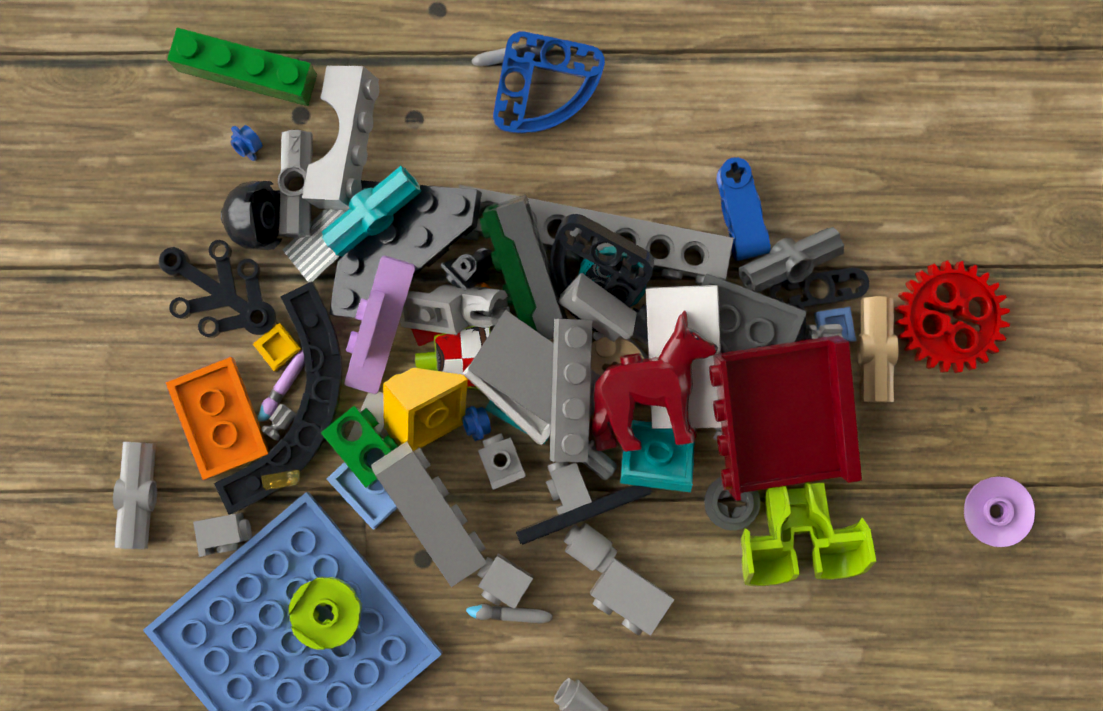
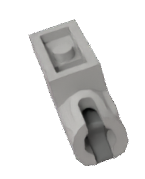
(453, 309)

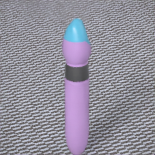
(270, 404)

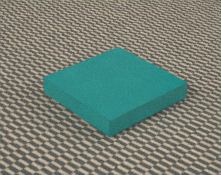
(659, 461)

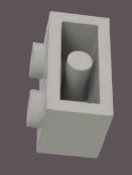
(631, 597)

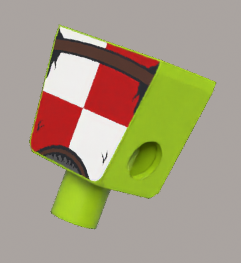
(454, 352)

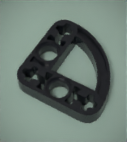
(621, 273)

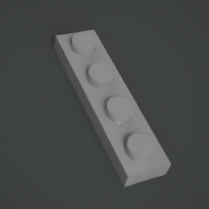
(570, 390)

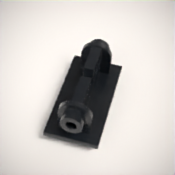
(468, 269)

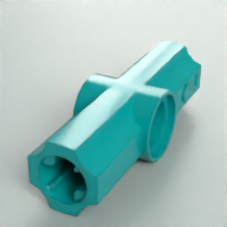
(371, 211)

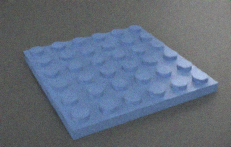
(237, 638)

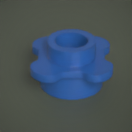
(245, 142)
(476, 422)

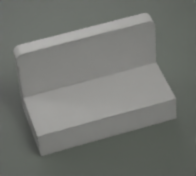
(596, 304)

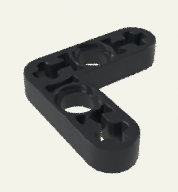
(845, 294)

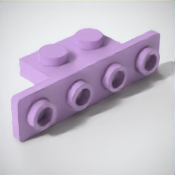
(379, 324)

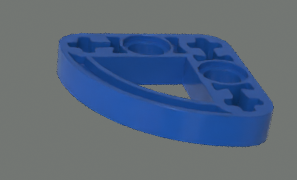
(525, 66)

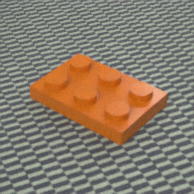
(218, 418)

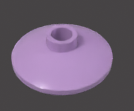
(1015, 515)

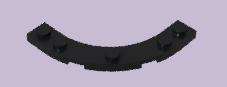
(316, 408)

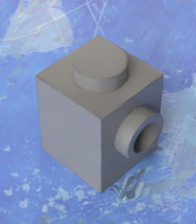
(503, 581)

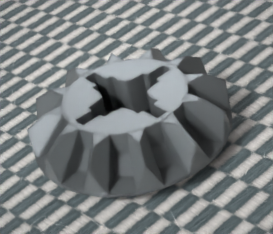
(719, 514)

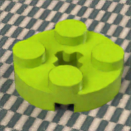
(304, 615)

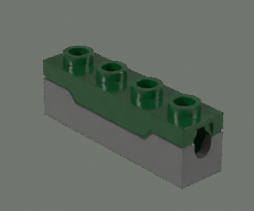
(523, 263)

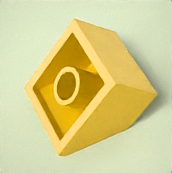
(423, 405)

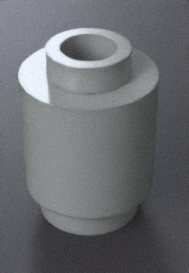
(589, 547)

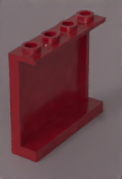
(786, 414)

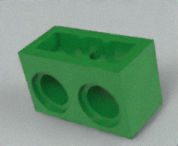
(355, 452)

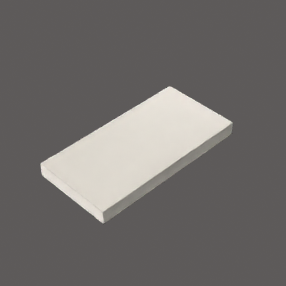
(702, 310)

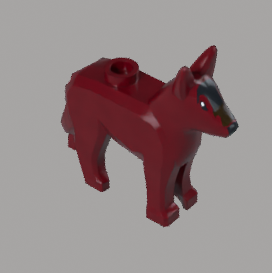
(649, 381)

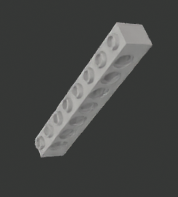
(713, 248)

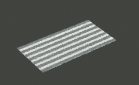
(311, 253)

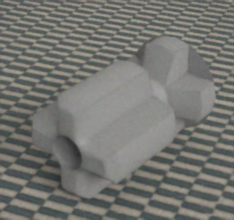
(824, 331)
(281, 419)

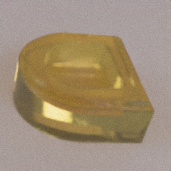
(281, 479)

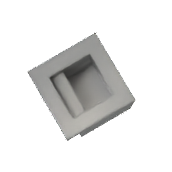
(501, 475)
(567, 486)
(221, 533)

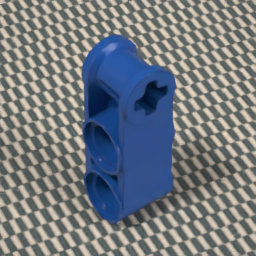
(742, 211)

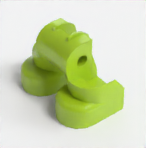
(836, 552)

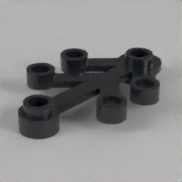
(222, 293)

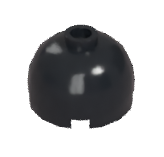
(253, 215)

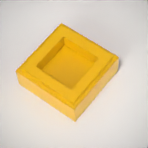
(277, 347)

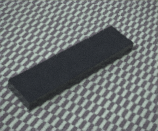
(582, 513)

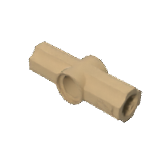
(877, 350)

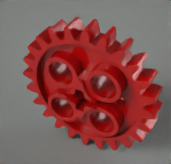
(941, 345)

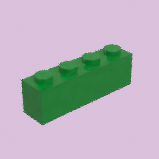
(242, 66)

